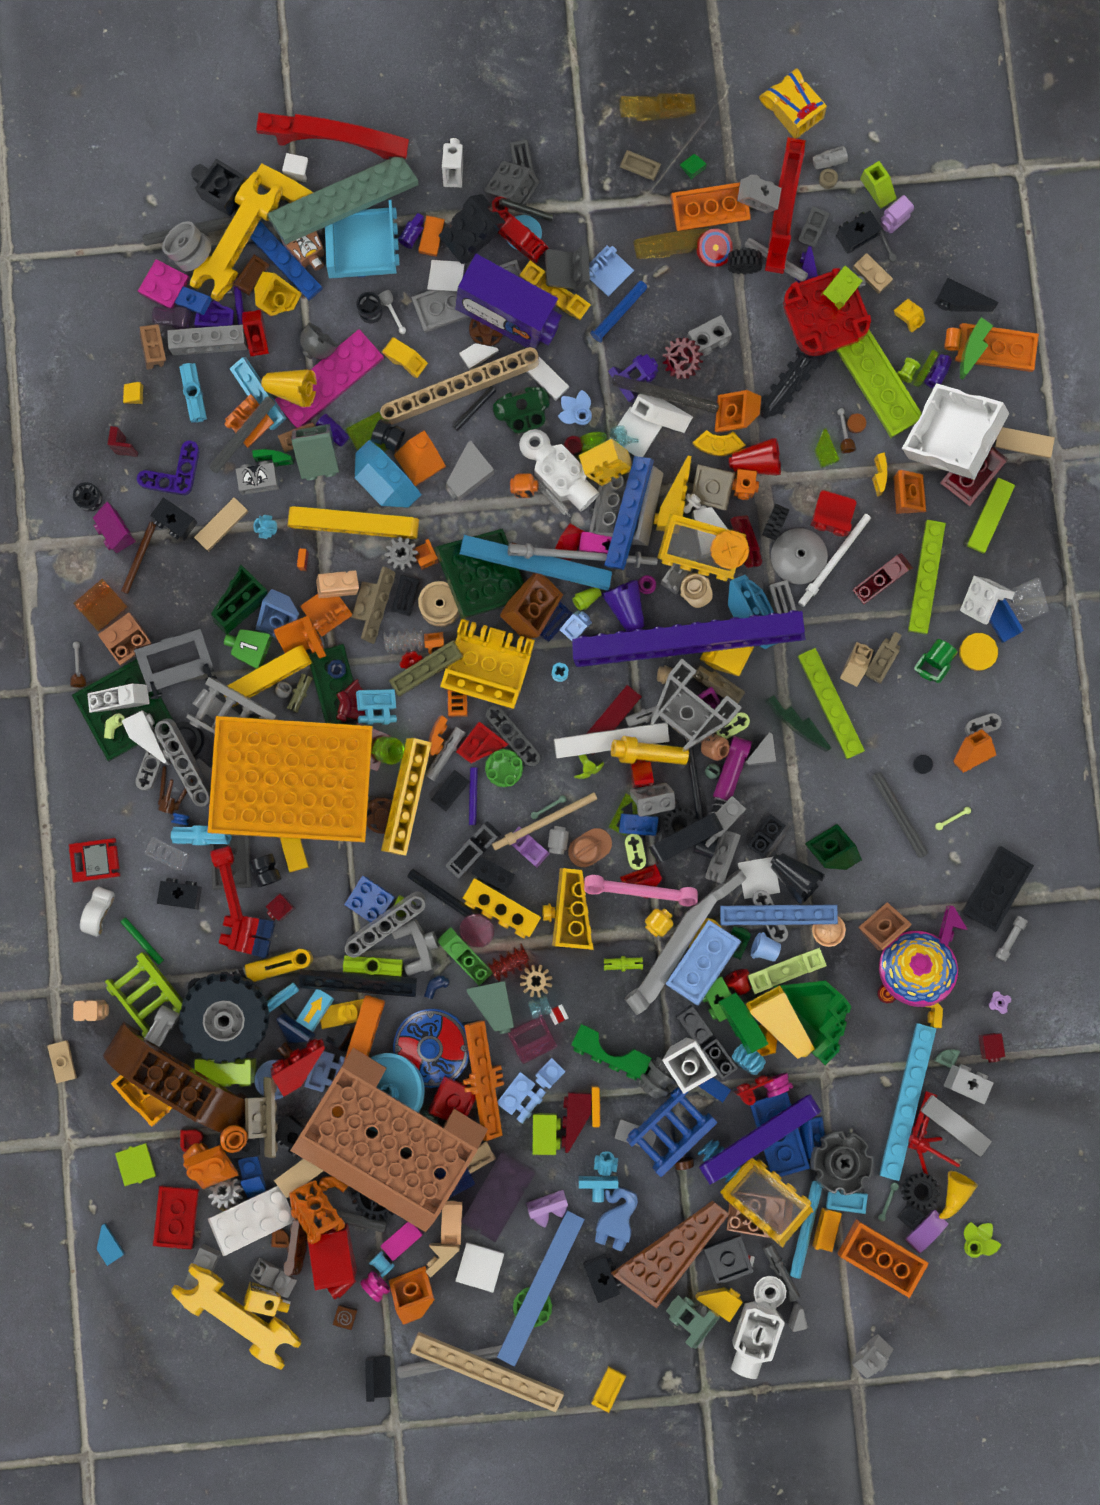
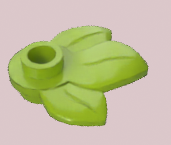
(982, 1238)

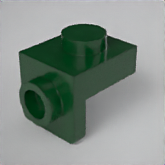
(744, 936)

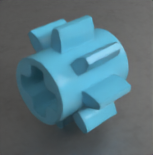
(265, 526)
(605, 1163)

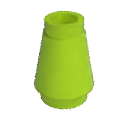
(585, 598)

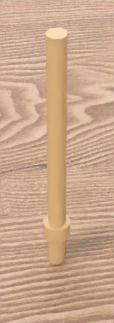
(511, 838)

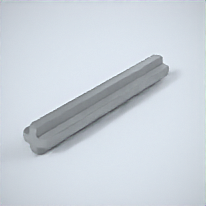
(790, 268)

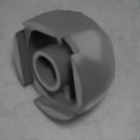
(316, 343)

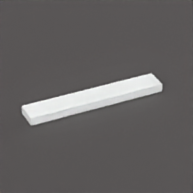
(602, 741)

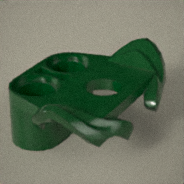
(506, 409)

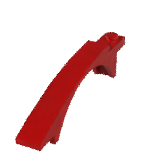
(307, 127)
(782, 217)

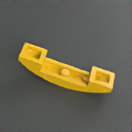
(567, 302)

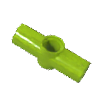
(386, 966)

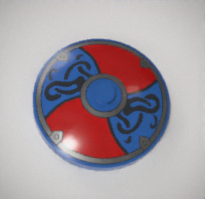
(435, 1045)

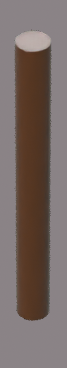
(138, 558)

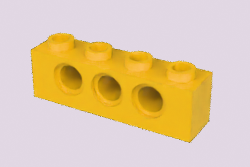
(477, 889)

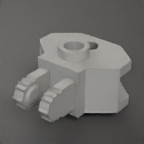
(872, 1356)

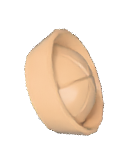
(829, 934)

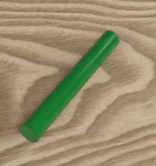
(142, 941)

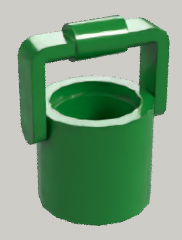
(939, 657)

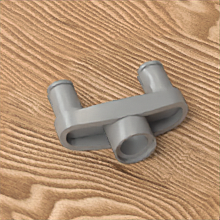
(424, 944)

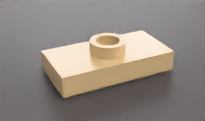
(62, 1061)
(482, 1157)

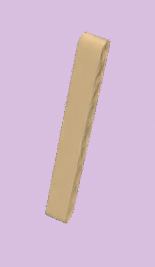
(469, 388)

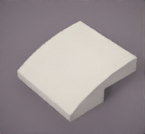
(641, 430)

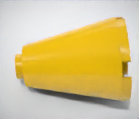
(291, 386)

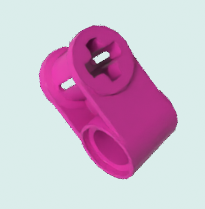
(593, 543)

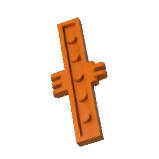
(483, 1079)

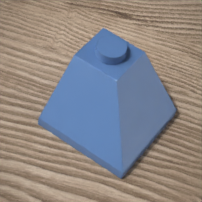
(275, 612)

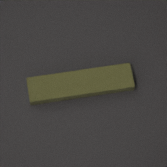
(426, 668)

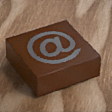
(345, 1317)

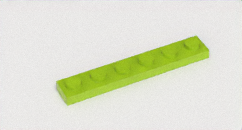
(926, 577)
(831, 703)

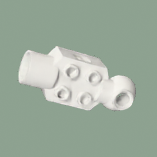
(558, 470)
(759, 1328)

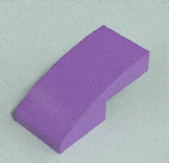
(530, 849)
(926, 1232)

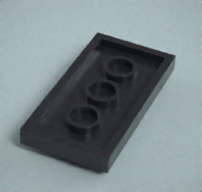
(997, 888)

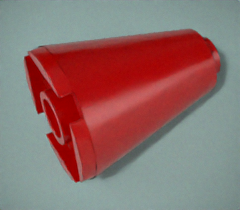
(758, 457)

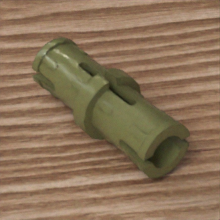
(299, 693)

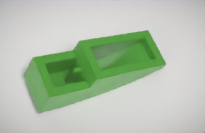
(974, 346)

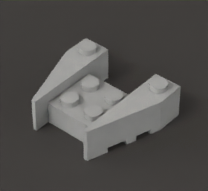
(688, 712)

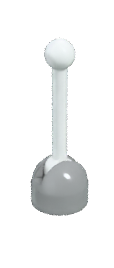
(386, 299)

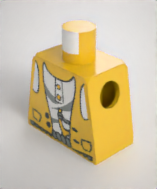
(256, 1300)

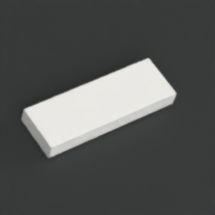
(547, 379)

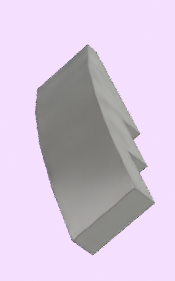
(956, 1125)

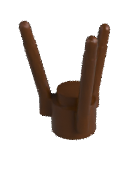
(167, 803)

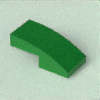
(278, 458)

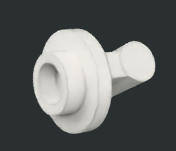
(692, 500)

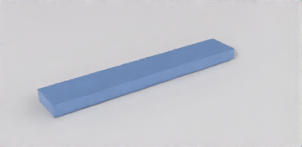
(778, 915)

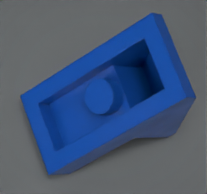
(252, 1176)

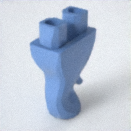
(616, 1220)

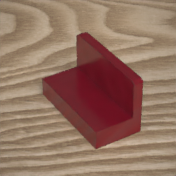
(117, 443)

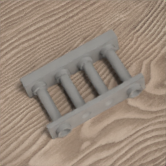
(232, 697)

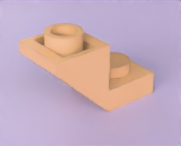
(451, 1223)

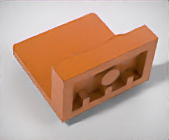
(300, 633)

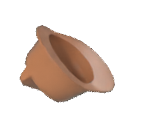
(590, 847)

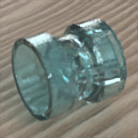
(535, 1007)

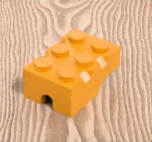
(148, 1106)

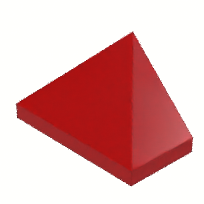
(569, 539)
(647, 876)

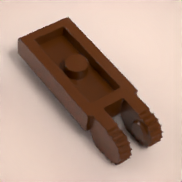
(296, 1249)

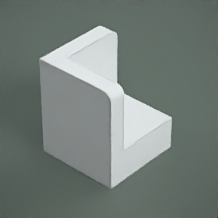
(295, 167)

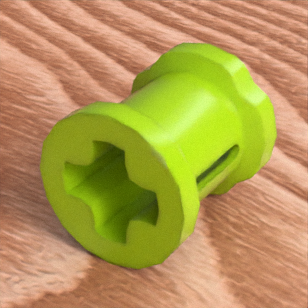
(908, 370)

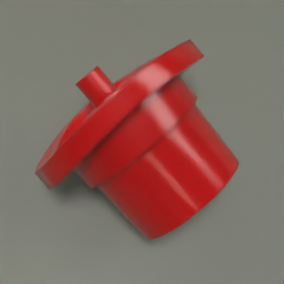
(738, 980)

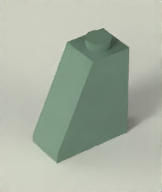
(494, 1005)

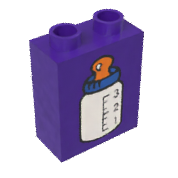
(507, 304)

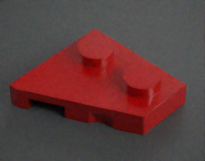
(480, 743)

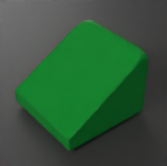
(693, 166)

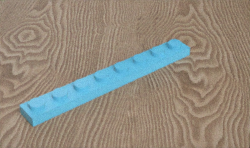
(907, 1102)

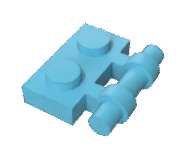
(376, 700)

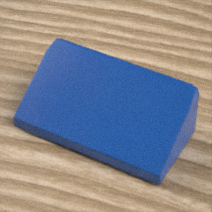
(811, 1133)

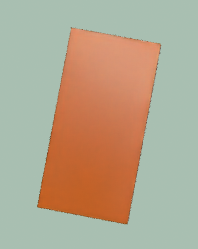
(430, 237)

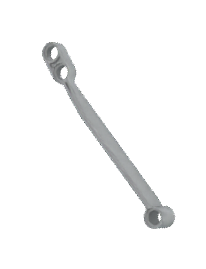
(640, 998)

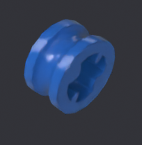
(180, 819)

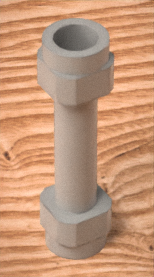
(1019, 924)

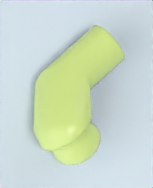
(111, 724)

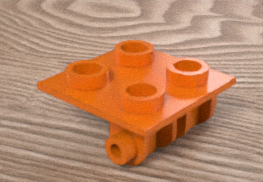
(241, 414)
(326, 613)

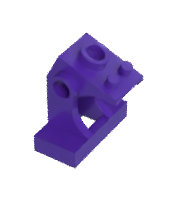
(646, 366)

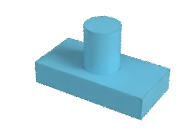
(598, 1184)

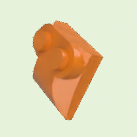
(210, 1167)

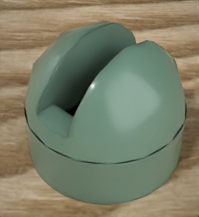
(711, 775)

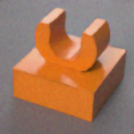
(433, 640)

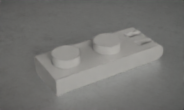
(722, 857)

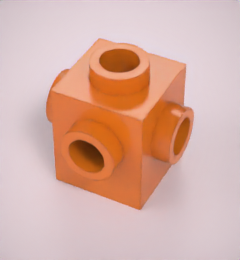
(746, 478)

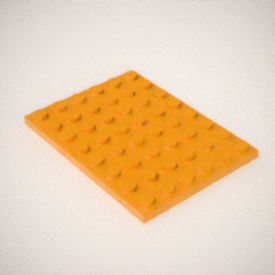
(290, 779)

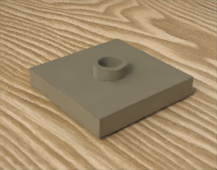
(713, 486)

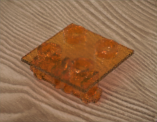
(100, 605)

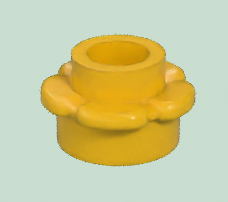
(548, 912)

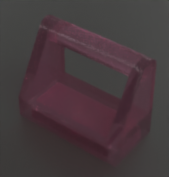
(536, 1047)

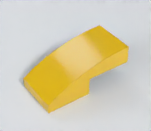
(880, 479)

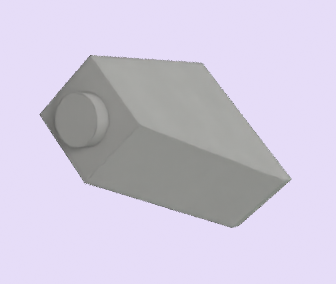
(468, 473)

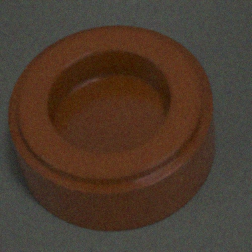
(684, 1163)

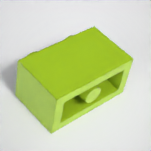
(545, 1133)

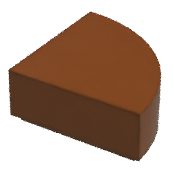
(280, 1239)

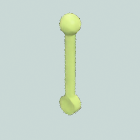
(939, 826)

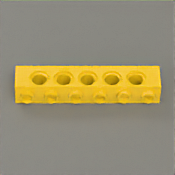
(406, 796)

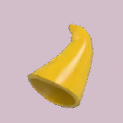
(958, 1192)

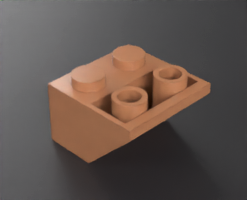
(124, 637)

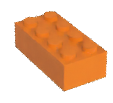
(882, 1258)

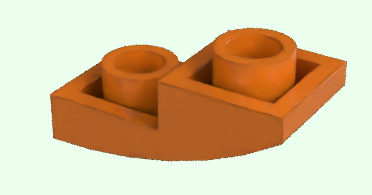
(436, 741)

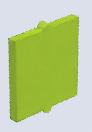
(135, 1164)

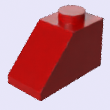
(255, 332)
(641, 774)

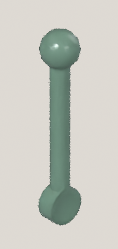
(534, 815)
(894, 1187)

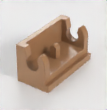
(152, 346)

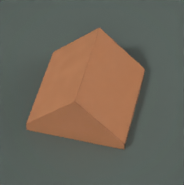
(884, 926)

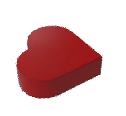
(189, 1137)

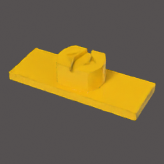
(341, 1014)

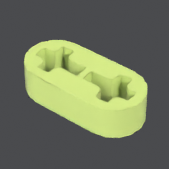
(736, 729)
(630, 853)

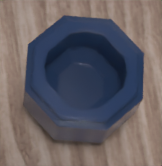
(336, 669)

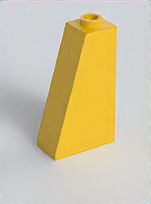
(780, 1019)

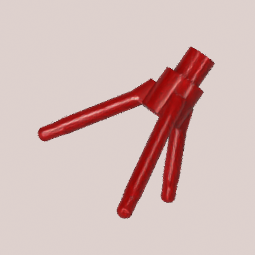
(922, 1146)

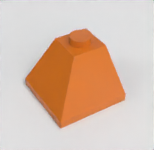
(737, 410)
(419, 458)
(411, 1294)

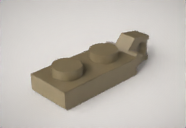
(883, 658)
(720, 684)

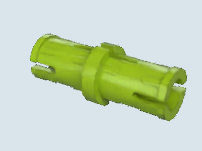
(623, 963)

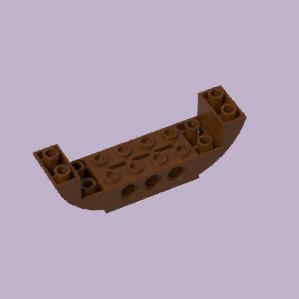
(173, 1081)

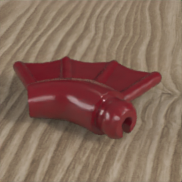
(348, 702)

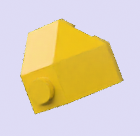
(275, 294)

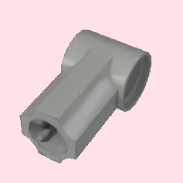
(164, 1021)

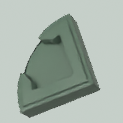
(947, 1057)

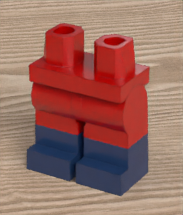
(242, 933)

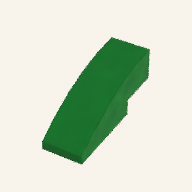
(743, 1023)

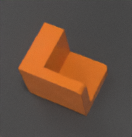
(426, 555)

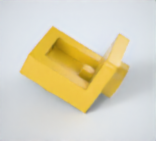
(910, 314)

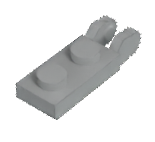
(727, 816)

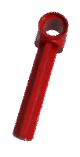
(222, 860)

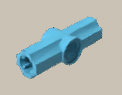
(191, 382)
(197, 836)

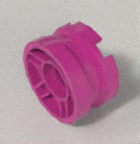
(779, 1085)
(375, 1286)

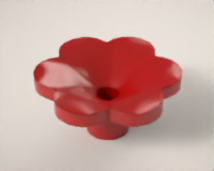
(410, 659)

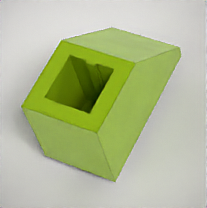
(878, 184)

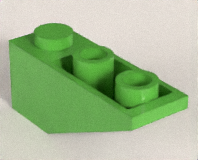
(464, 956)

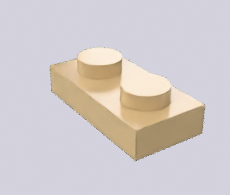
(872, 273)

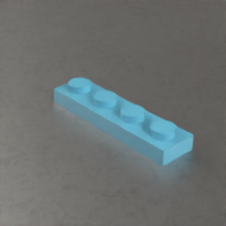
(252, 385)

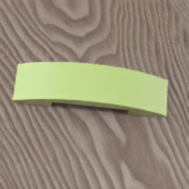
(786, 970)

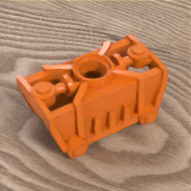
(306, 1215)

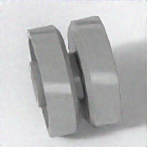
(186, 246)

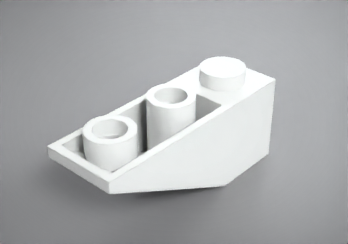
(661, 413)
(118, 698)
(141, 730)

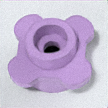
(1002, 1008)

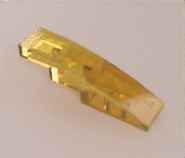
(667, 244)

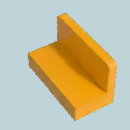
(826, 1229)

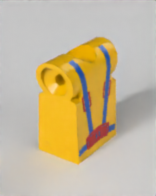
(794, 104)

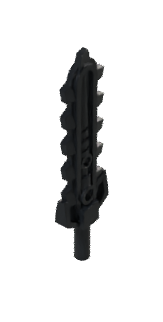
(790, 382)

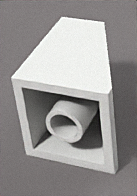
(688, 1064)

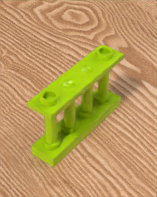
(156, 979)

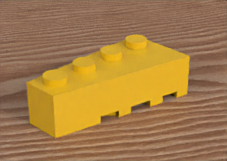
(571, 913)

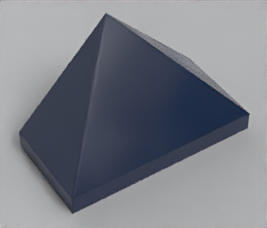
(293, 1030)

